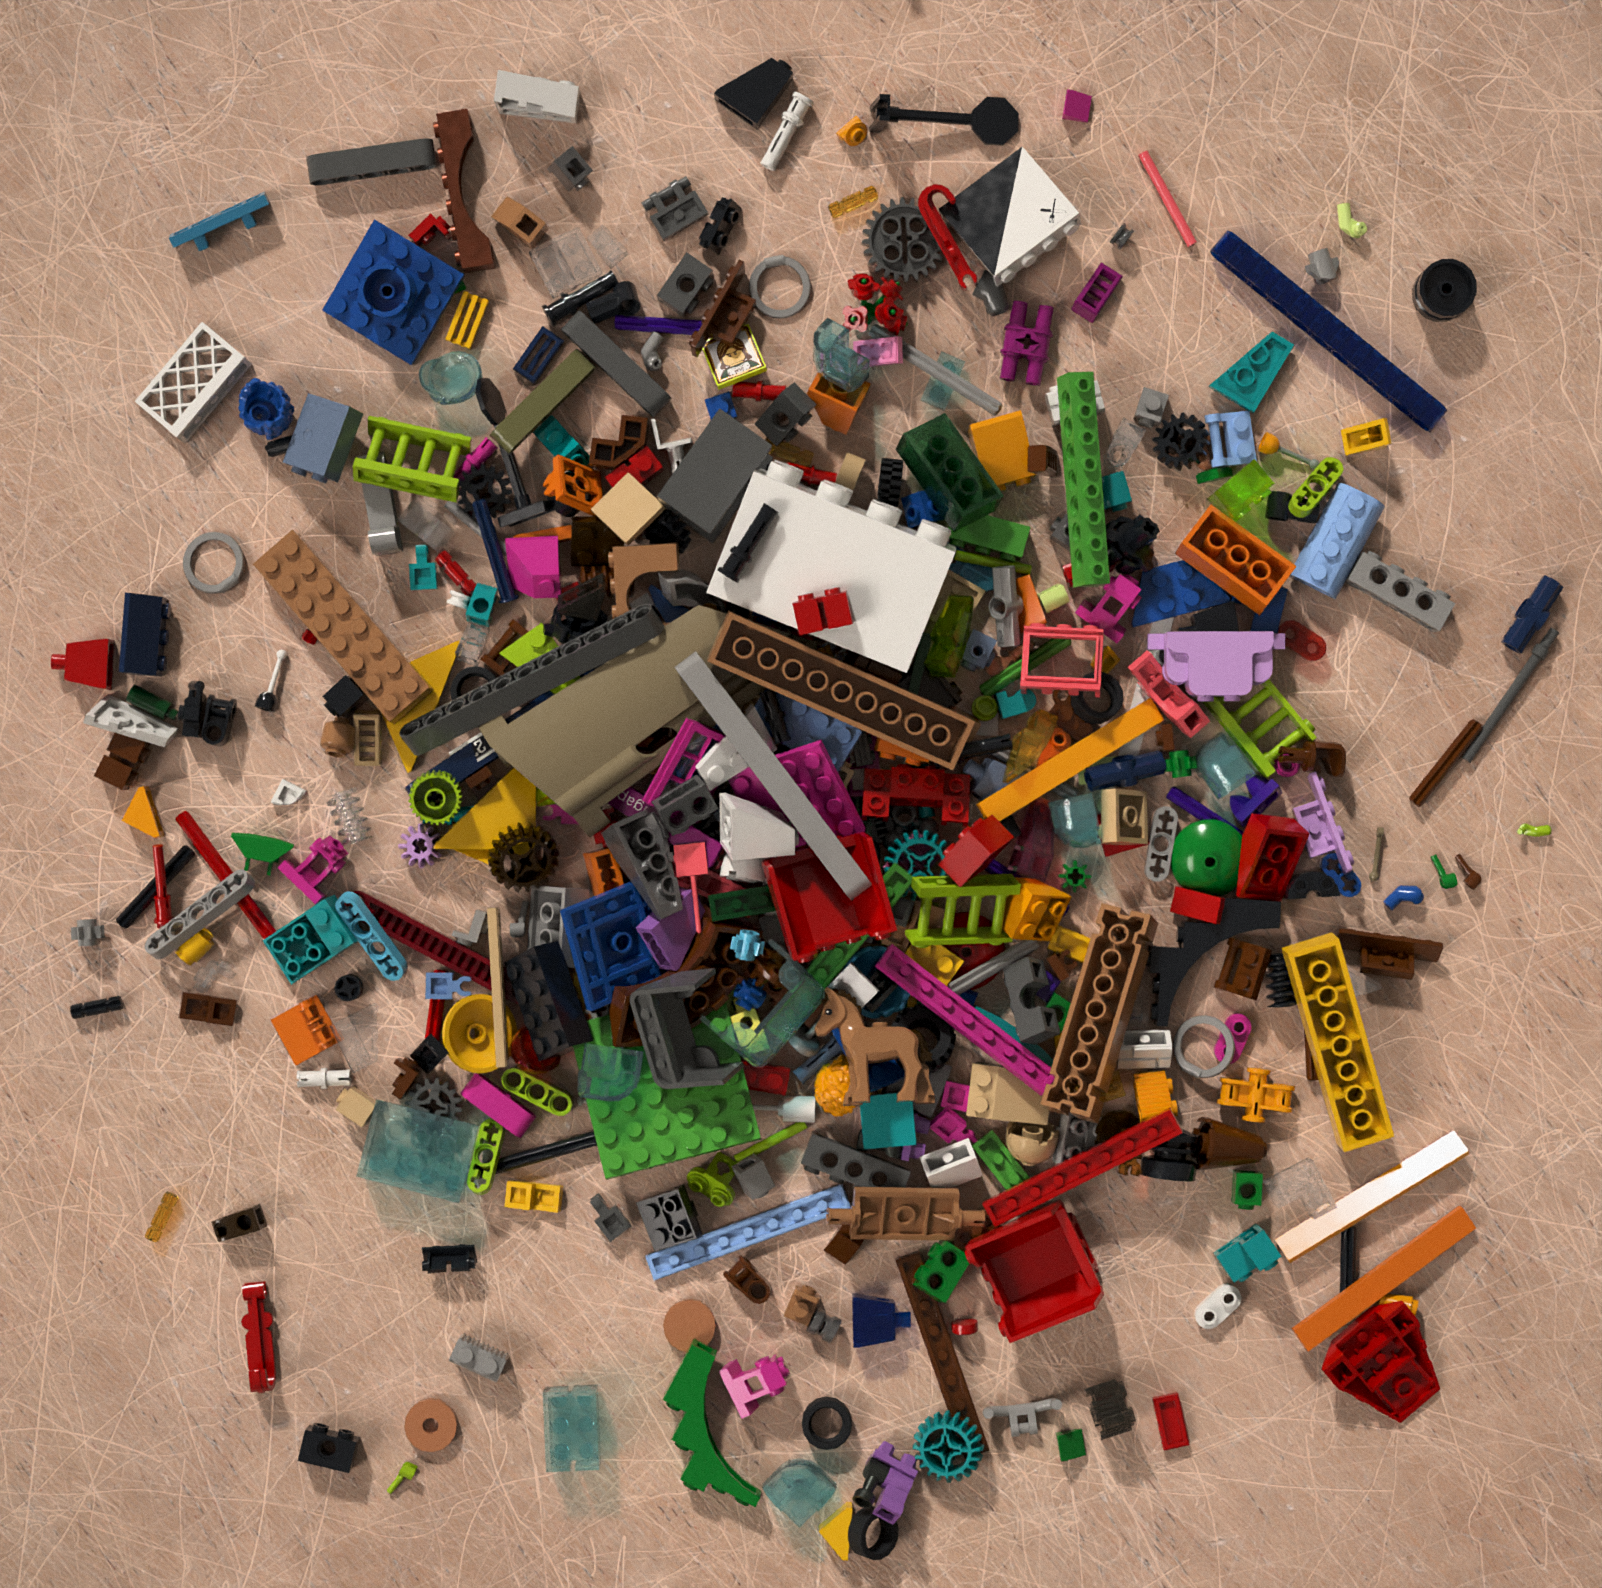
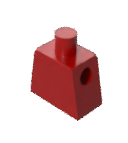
(87, 662)

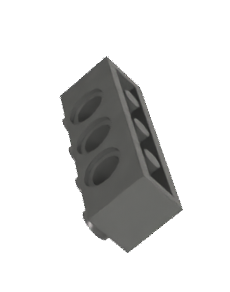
(820, 1145)

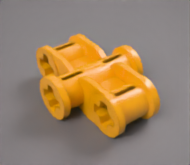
(1256, 1094)

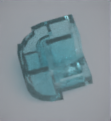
(836, 360)
(1222, 765)
(1075, 821)
(608, 1072)
(799, 1489)

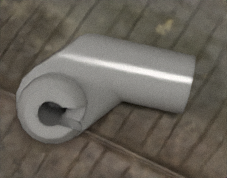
(650, 354)

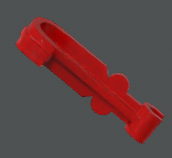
(942, 234)
(259, 1339)

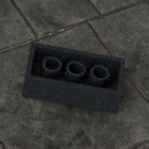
(548, 1001)

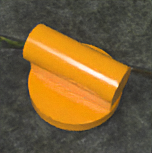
(853, 132)

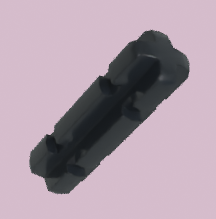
(96, 1007)

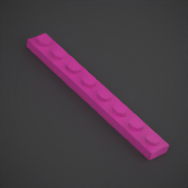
(965, 1019)

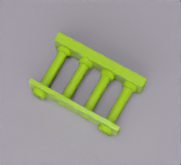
(410, 480)
(1247, 741)
(980, 886)

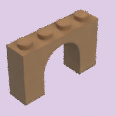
(634, 560)

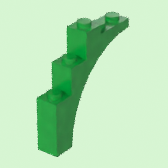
(693, 1432)

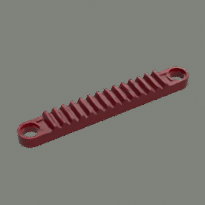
(433, 943)

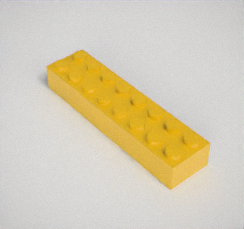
(1337, 1042)

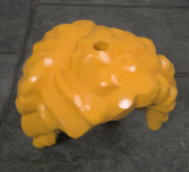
(831, 1086)

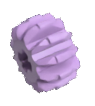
(412, 848)

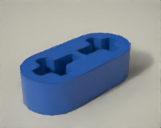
(1337, 877)

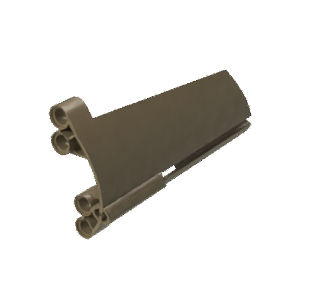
(586, 736)

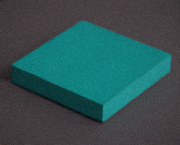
(887, 1122)

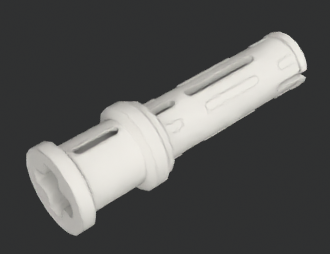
(791, 121)

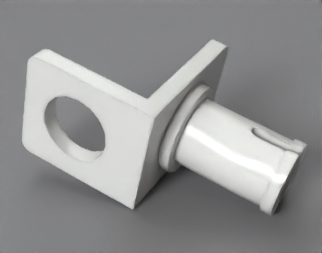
(674, 448)

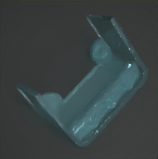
(782, 1022)

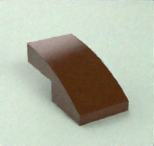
(207, 1008)

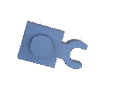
(441, 985)

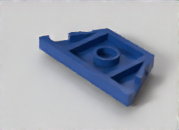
(1174, 591)

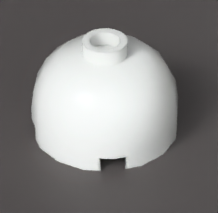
(743, 870)

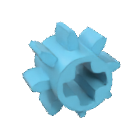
(747, 945)

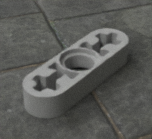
(1168, 852)

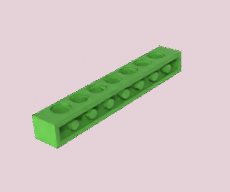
(1083, 479)

